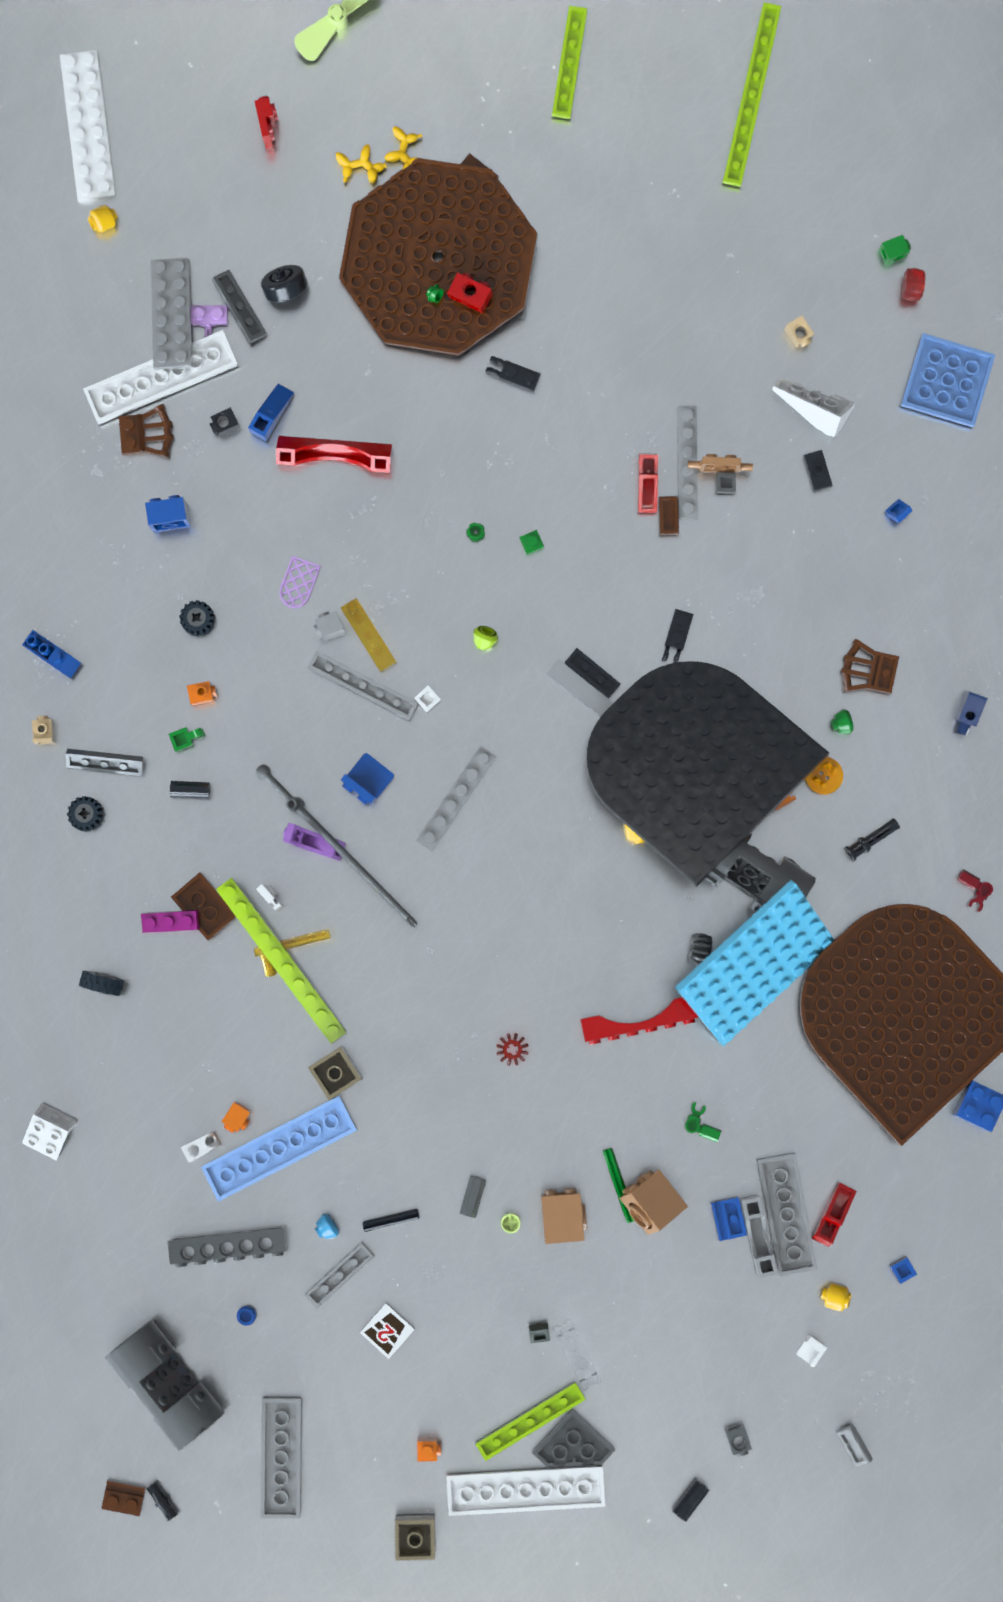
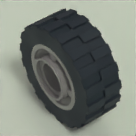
(101, 983)

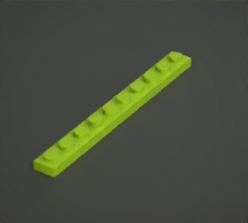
(752, 94)
(281, 960)

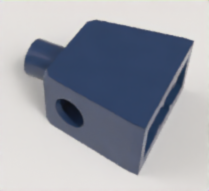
(973, 703)

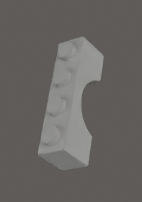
(758, 1236)

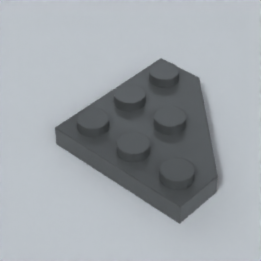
(573, 1444)

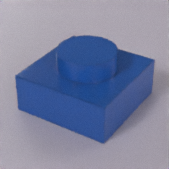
(898, 511)
(903, 1270)

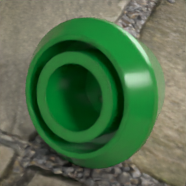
(842, 722)

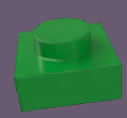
(531, 542)

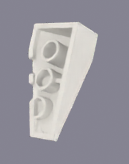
(820, 410)

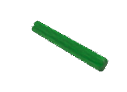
(617, 1179)

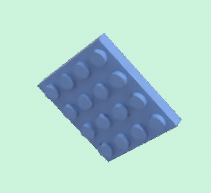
(948, 380)

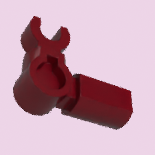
(984, 888)

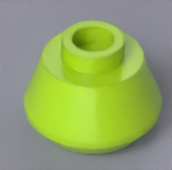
(484, 637)

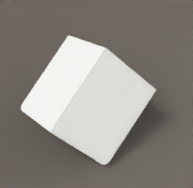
(811, 1350)

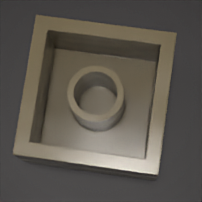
(335, 1073)
(415, 1537)

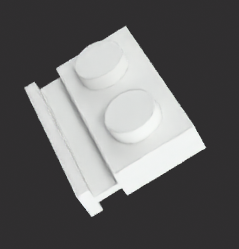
(269, 895)

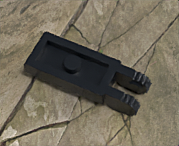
(514, 374)
(677, 633)

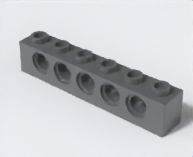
(177, 1246)

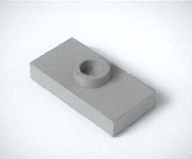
(854, 1445)

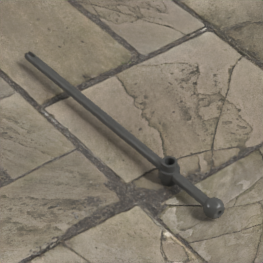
(296, 804)

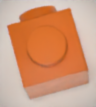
(201, 693)
(236, 1118)
(428, 1449)

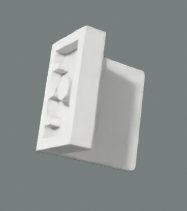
(48, 1130)

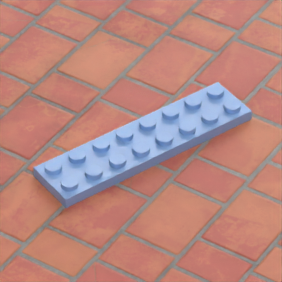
(278, 1148)

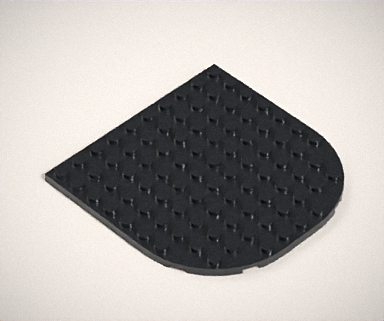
(696, 762)

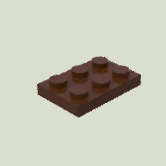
(212, 909)

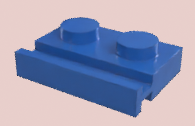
(728, 1219)

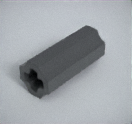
(473, 1196)

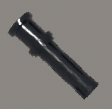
(865, 844)

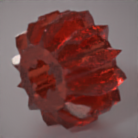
(913, 284)
(508, 1054)

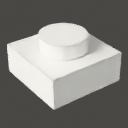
(427, 699)

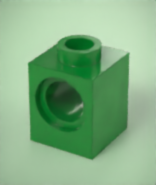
(895, 249)

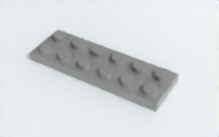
(171, 313)
(787, 1214)
(281, 1458)

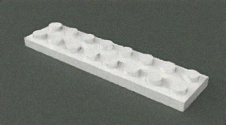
(87, 126)
(145, 385)
(525, 1490)

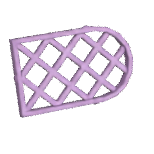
(317, 567)

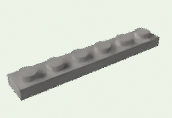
(687, 451)
(362, 685)
(456, 798)

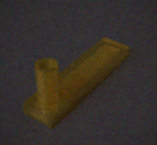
(368, 635)
(292, 942)

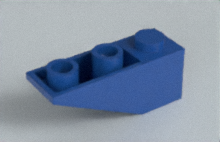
(270, 412)
(51, 654)

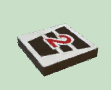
(387, 1330)

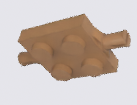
(716, 464)

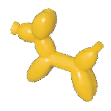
(401, 154)
(364, 161)

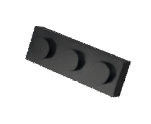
(592, 673)

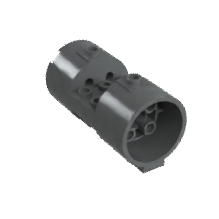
(760, 874)
(164, 1385)

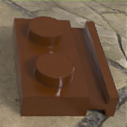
(123, 1497)

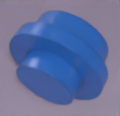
(246, 1315)

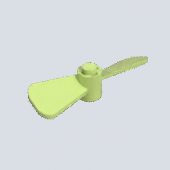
(315, 37)

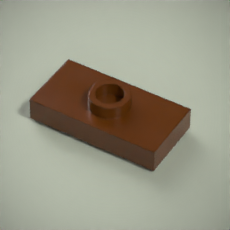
(668, 515)

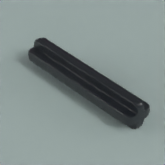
(390, 1220)

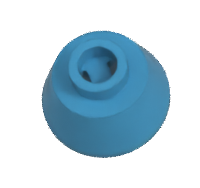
(326, 1227)

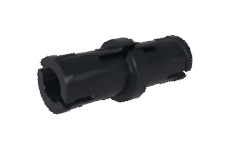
(162, 1501)

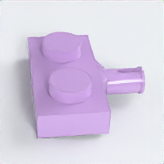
(209, 316)

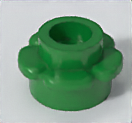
(435, 293)
(475, 526)

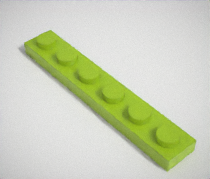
(569, 62)
(530, 1421)

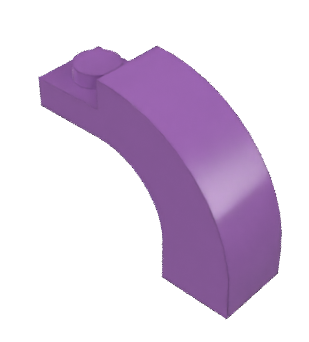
(310, 841)

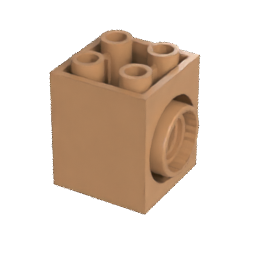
(652, 1201)
(563, 1216)

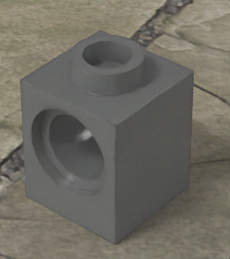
(738, 1431)

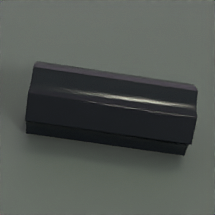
(188, 789)
(690, 1500)

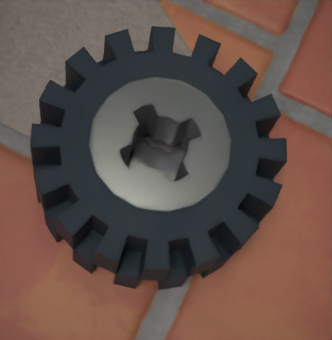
(202, 622)
(89, 818)

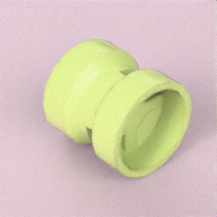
(510, 1222)

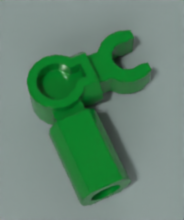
(693, 1125)

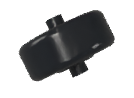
(284, 283)

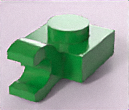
(183, 738)

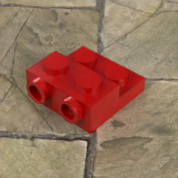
(267, 117)

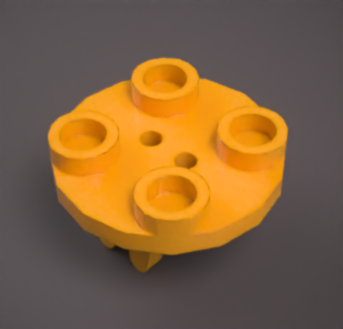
(819, 783)

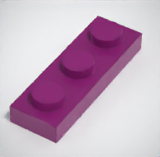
(170, 921)

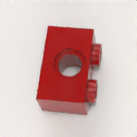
(478, 300)

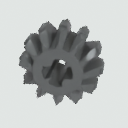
(700, 948)

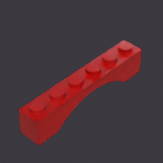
(298, 450)
(598, 1027)

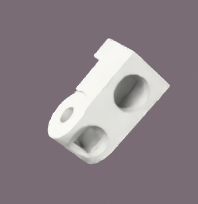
(200, 1147)

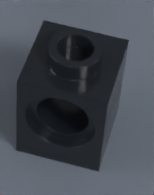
(232, 424)

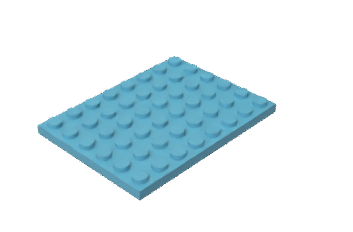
(756, 963)

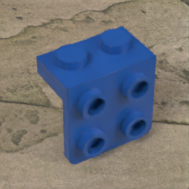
(367, 779)

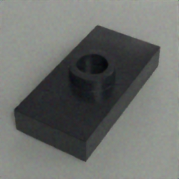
(817, 470)

